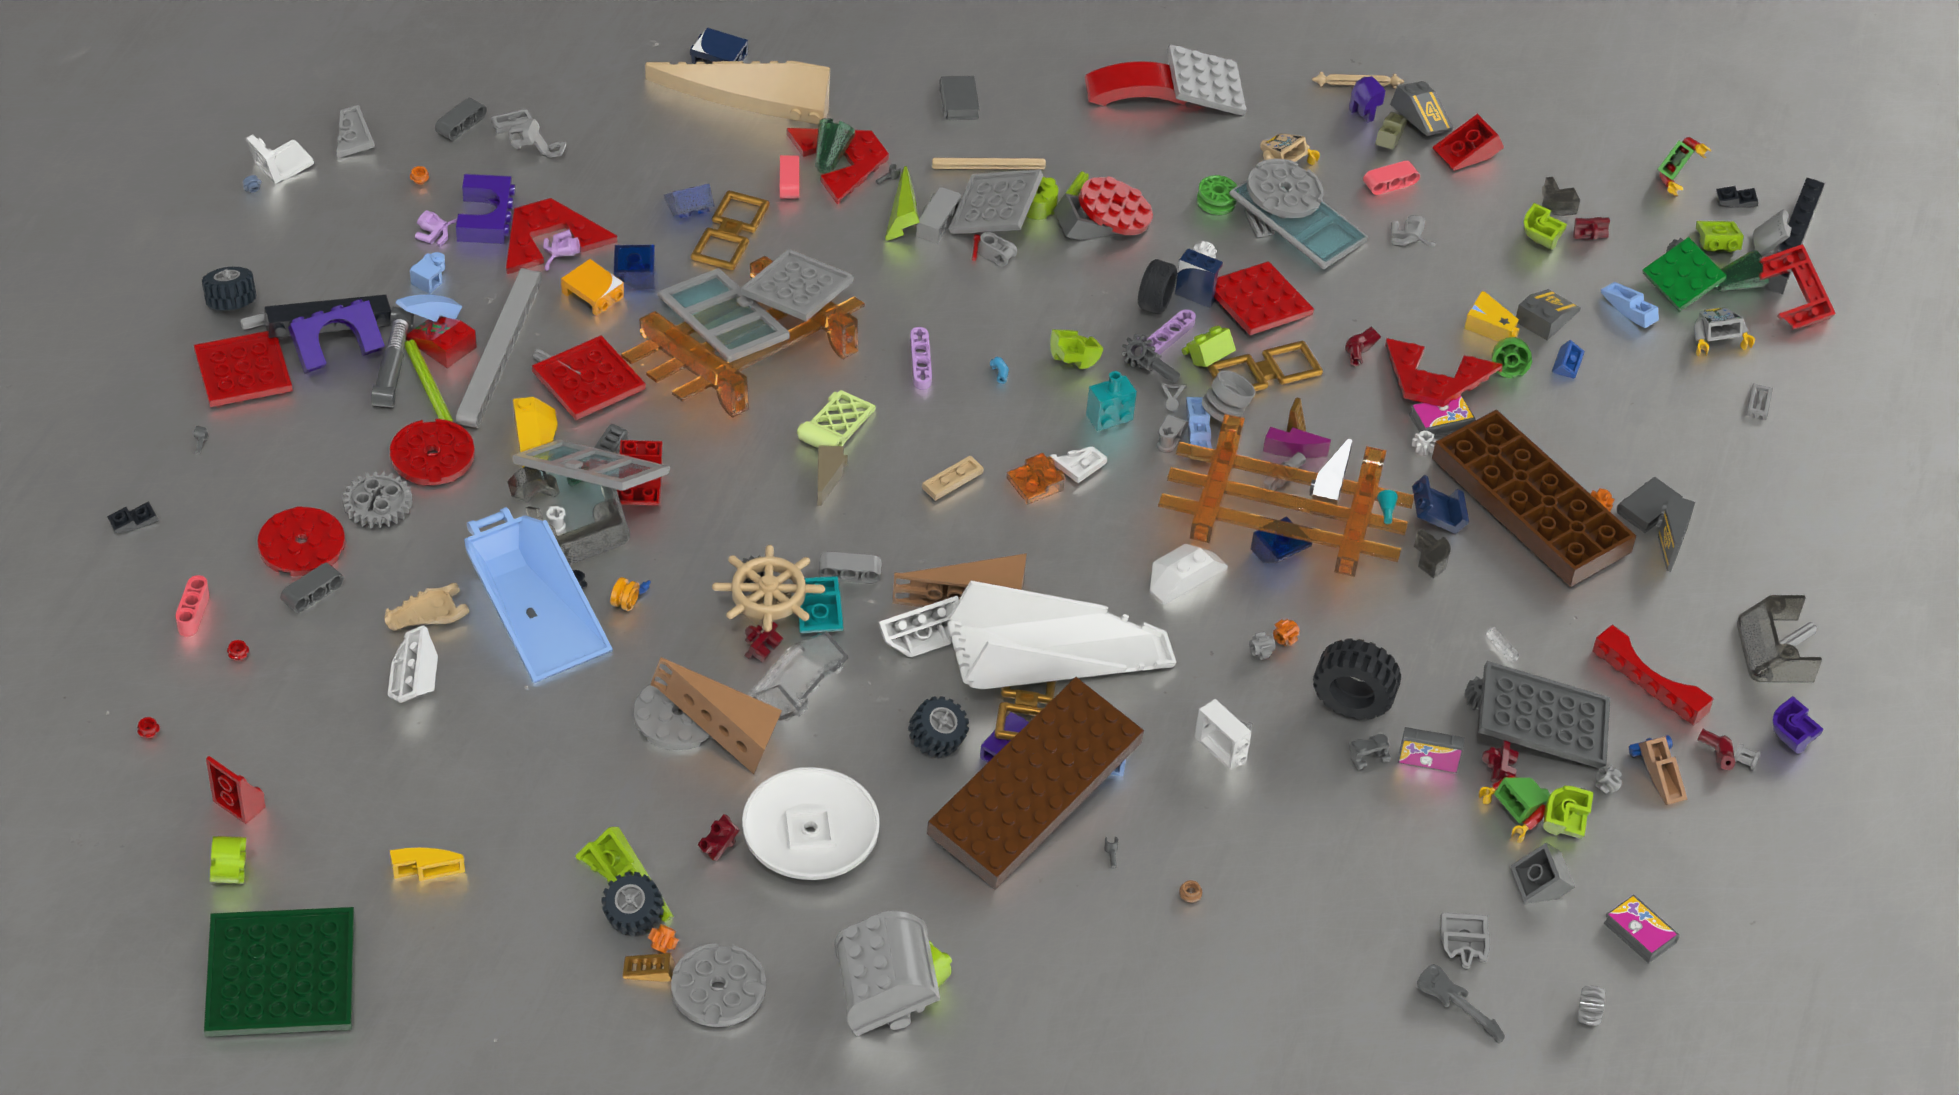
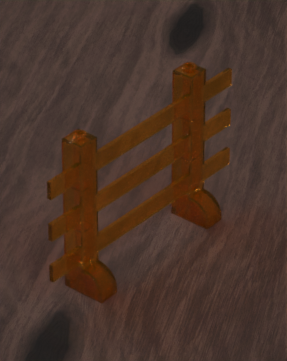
(726, 376)
(1218, 483)

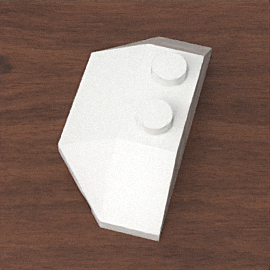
(1183, 571)
(920, 628)
(413, 666)

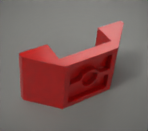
(648, 492)

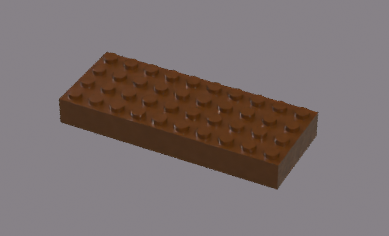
(1534, 497)
(1034, 782)

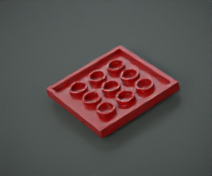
(1260, 298)
(242, 368)
(602, 381)

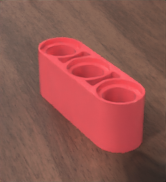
(789, 176)
(1391, 177)
(192, 606)

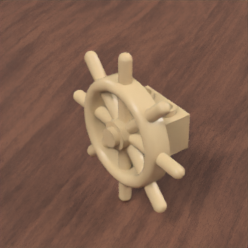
(769, 597)

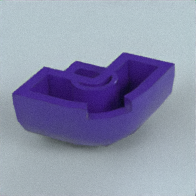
(1366, 97)
(1794, 725)

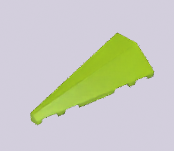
(904, 208)
(614, 856)

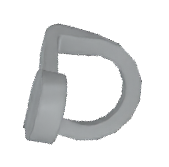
(1173, 404)

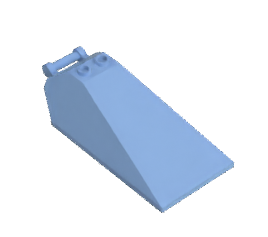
(527, 570)

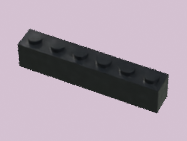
(278, 317)

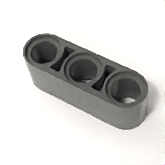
(460, 119)
(312, 587)

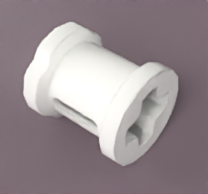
(556, 518)

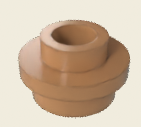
(1194, 888)

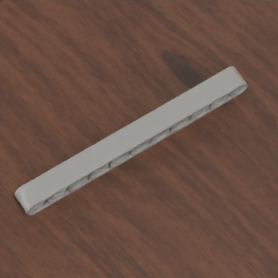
(499, 348)

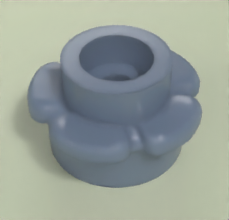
(252, 184)

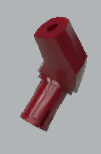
(1361, 343)
(1723, 747)

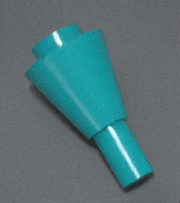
(1387, 501)

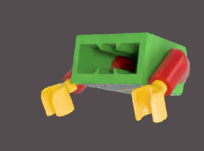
(1676, 161)
(1521, 798)

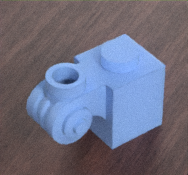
(428, 272)

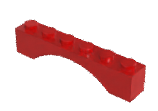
(1685, 700)

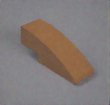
(1663, 770)

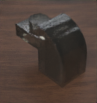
(1559, 201)
(530, 481)
(1433, 553)

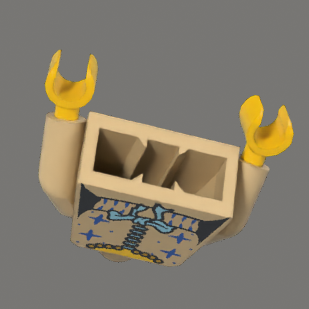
(1289, 148)

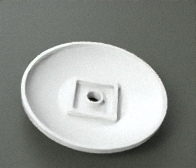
(815, 798)

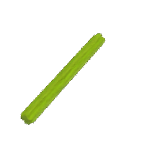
(427, 380)

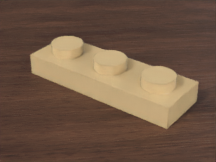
(952, 478)

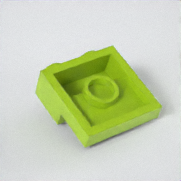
(1719, 235)

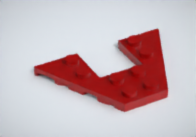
(863, 154)
(544, 218)
(1432, 387)

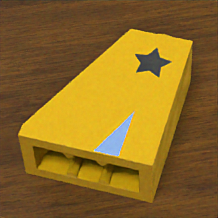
(1491, 319)

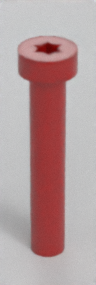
(976, 244)

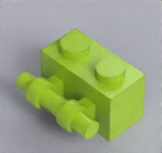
(1210, 346)

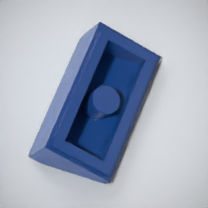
(1568, 360)

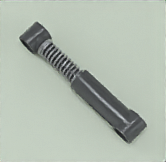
(385, 390)

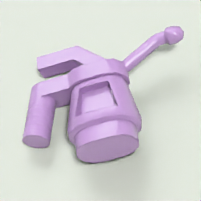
(433, 223)
(562, 245)

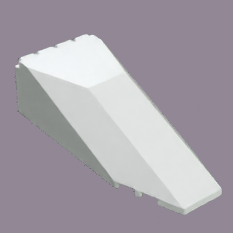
(1035, 638)

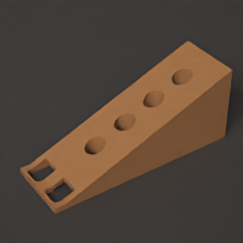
(949, 581)
(728, 716)

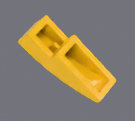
(425, 862)

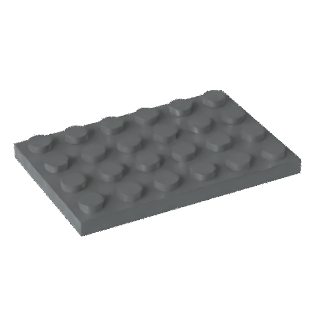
(1544, 715)

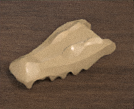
(428, 607)

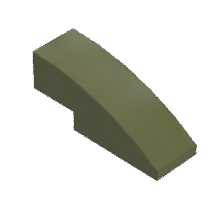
(1391, 130)

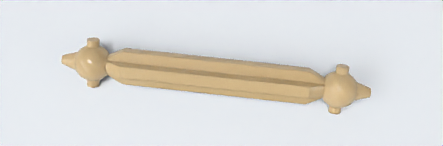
(1350, 80)

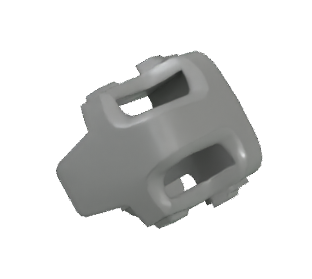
(531, 135)

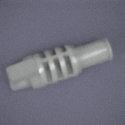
(1274, 483)

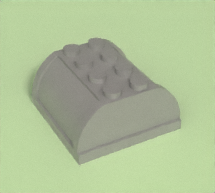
(885, 969)

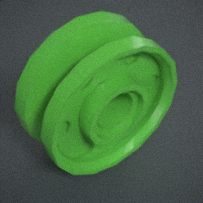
(1214, 195)

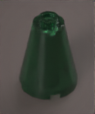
(832, 144)
(1743, 273)

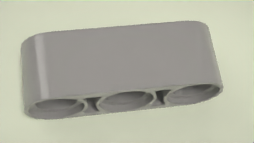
(850, 567)

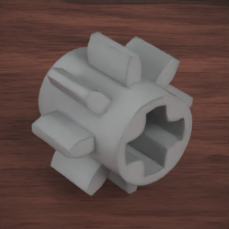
(1262, 645)
(1608, 779)

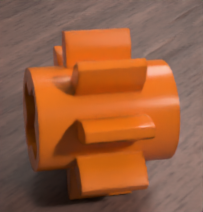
(1604, 498)
(1286, 632)
(663, 938)

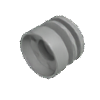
(1228, 395)

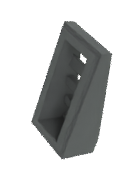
(615, 434)

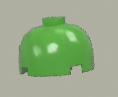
(1513, 355)

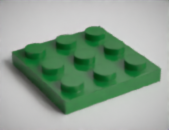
(1684, 274)

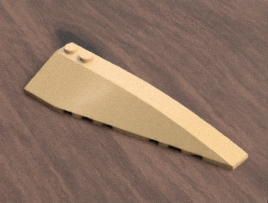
(774, 89)

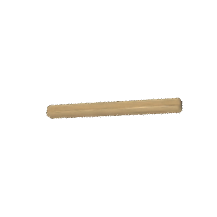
(989, 163)

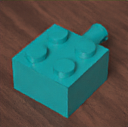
(1111, 402)

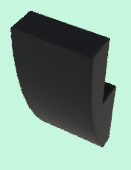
(1732, 198)
(126, 520)

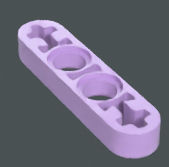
(1172, 336)
(921, 358)

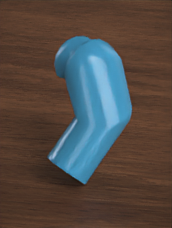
(998, 363)

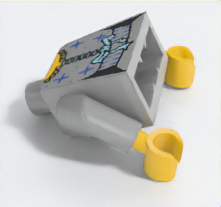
(1719, 325)

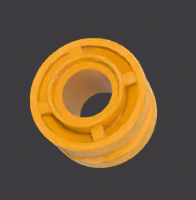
(624, 594)

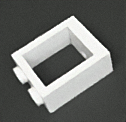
(1216, 716)

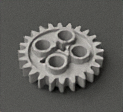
(377, 499)

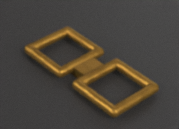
(730, 230)
(1268, 368)
(1024, 704)

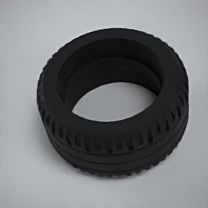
(1157, 286)

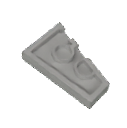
(353, 132)

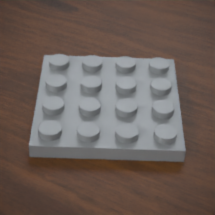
(1206, 80)
(996, 201)
(797, 285)

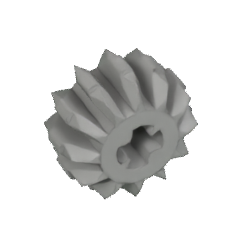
(1591, 1005)

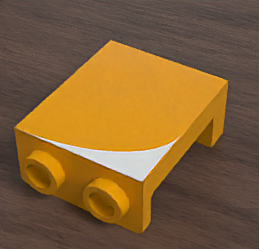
(593, 285)

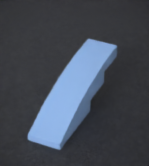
(1198, 423)

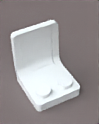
(282, 161)

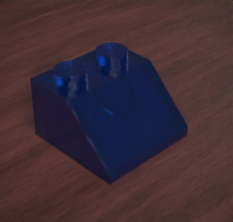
(690, 200)
(635, 265)
(1275, 547)

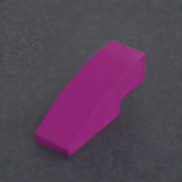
(1288, 444)

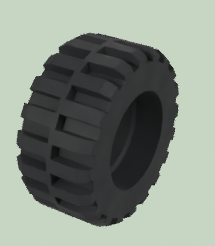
(1361, 661)

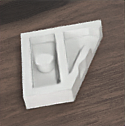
(1080, 463)

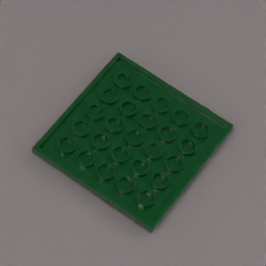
(279, 971)

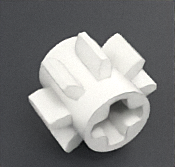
(1205, 248)
(1424, 443)

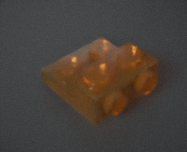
(1037, 479)

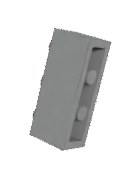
(938, 215)

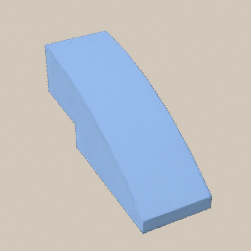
(1631, 304)
(430, 306)

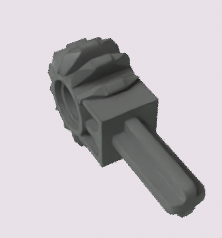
(1148, 357)

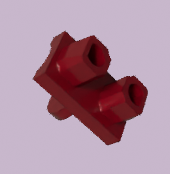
(1591, 228)
(758, 648)
(1499, 759)
(719, 838)

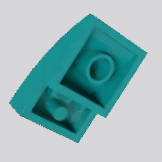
(823, 608)

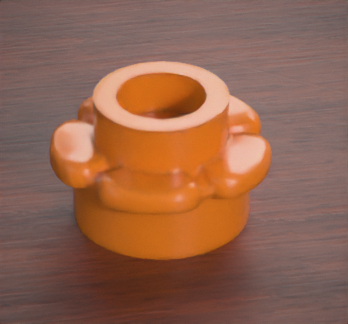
(419, 175)

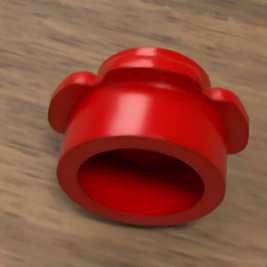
(237, 650)
(148, 727)

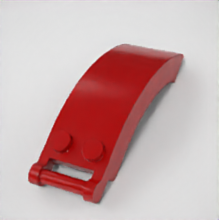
(1131, 81)

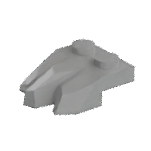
(1465, 936)

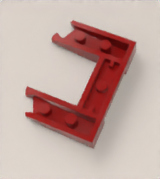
(1818, 304)

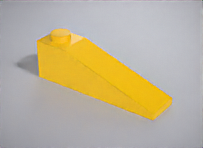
(533, 422)

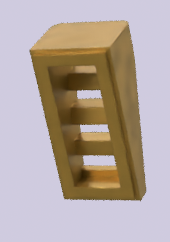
(1296, 416)
(649, 974)

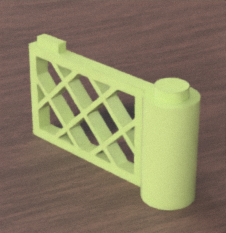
(825, 435)

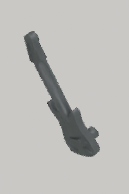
(1436, 983)

